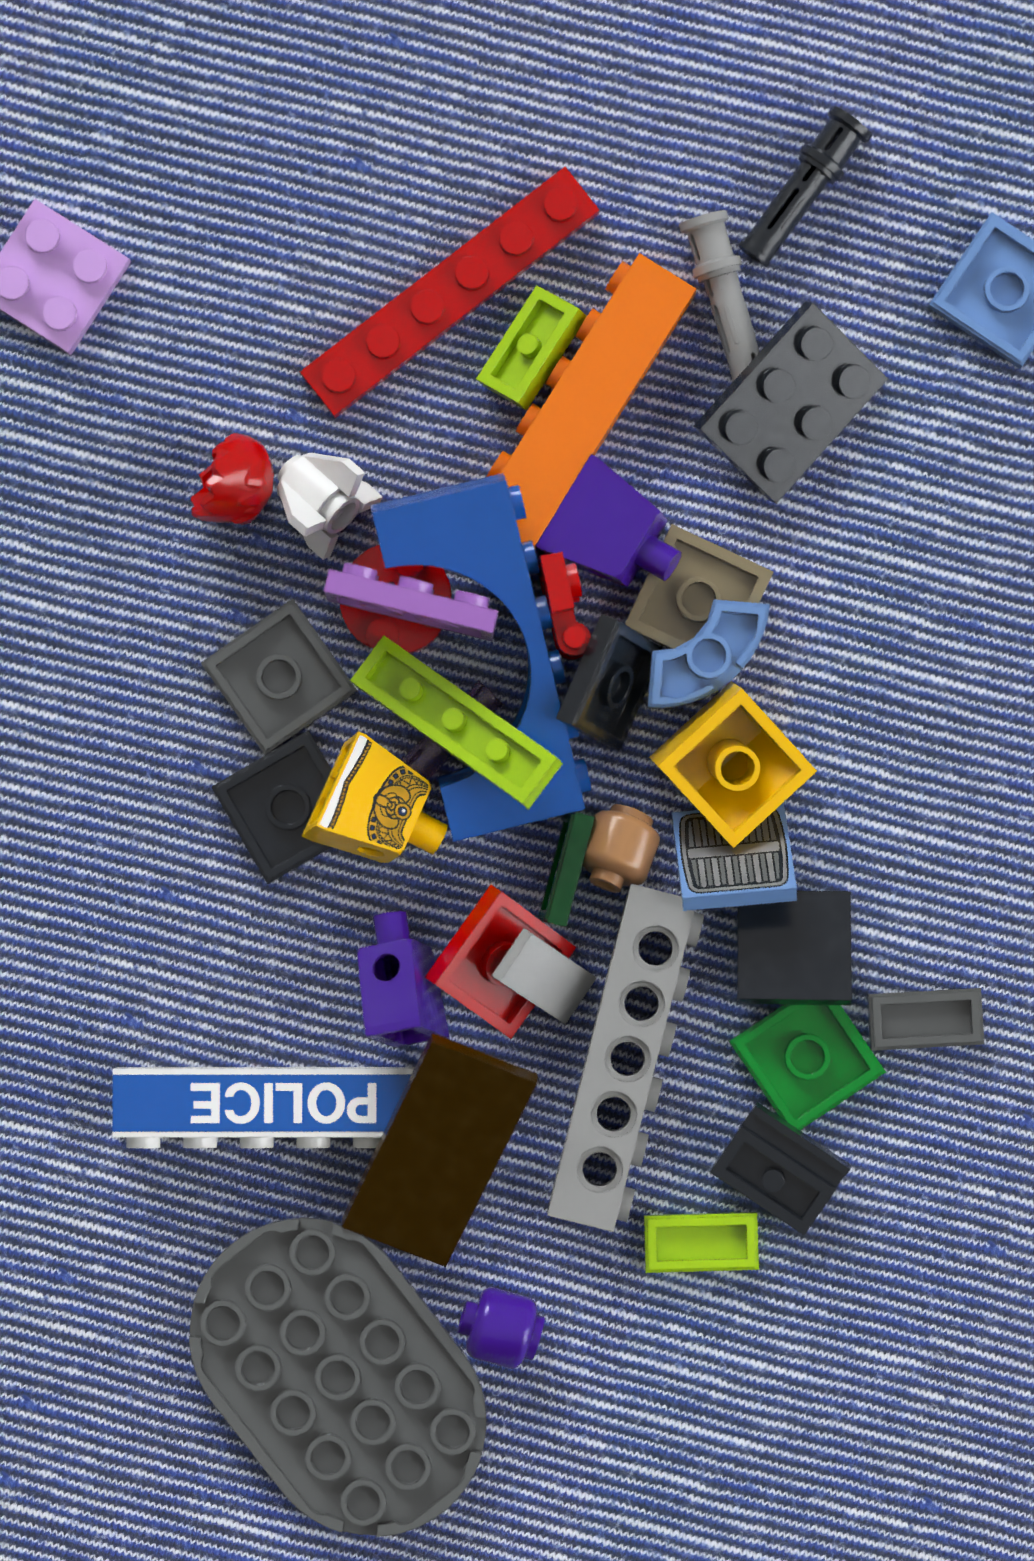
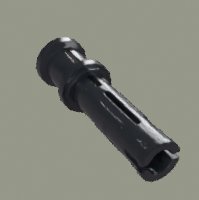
(819, 165)

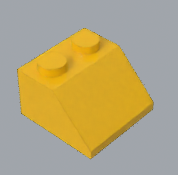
(733, 763)

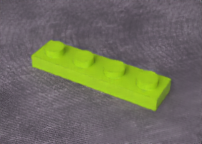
(456, 722)

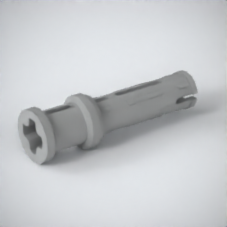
(718, 271)

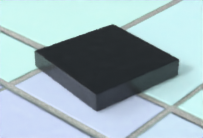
(609, 683)
(274, 802)
(796, 950)

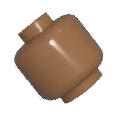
(620, 848)

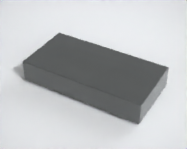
(925, 1019)

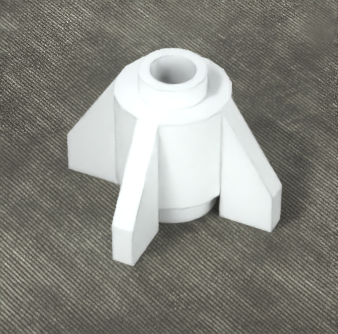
(323, 497)

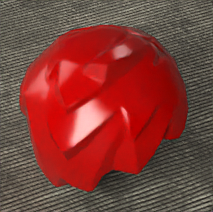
(235, 483)

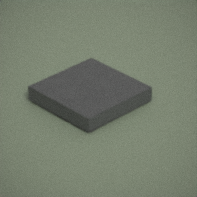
(279, 677)

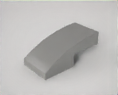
(544, 976)

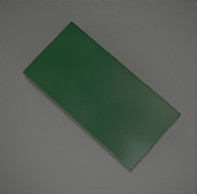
(566, 868)

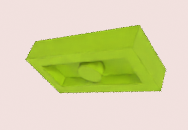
(531, 347)

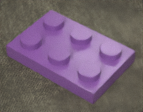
(411, 601)

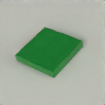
(806, 1060)

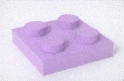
(56, 276)

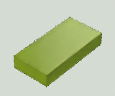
(701, 1242)

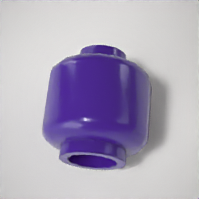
(501, 1328)

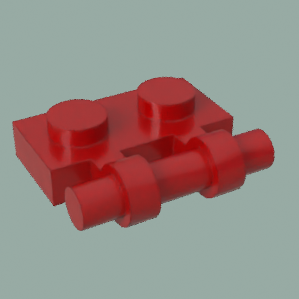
(562, 589)

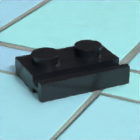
(780, 1168)

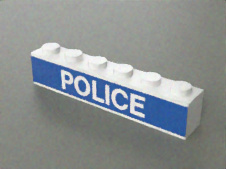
(255, 1104)

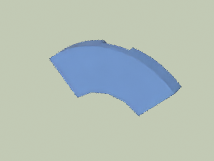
(709, 658)

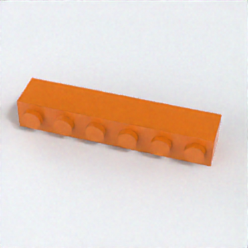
(592, 388)

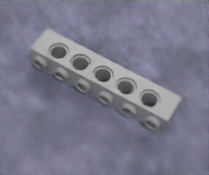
(572, 1194)

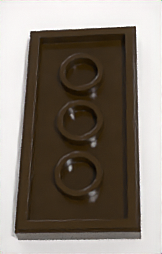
(439, 1150)

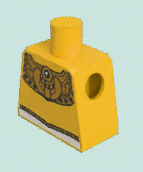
(373, 805)

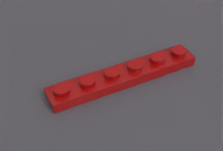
(450, 292)

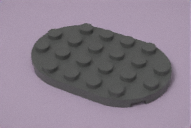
(337, 1377)

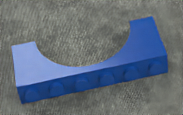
(477, 535)

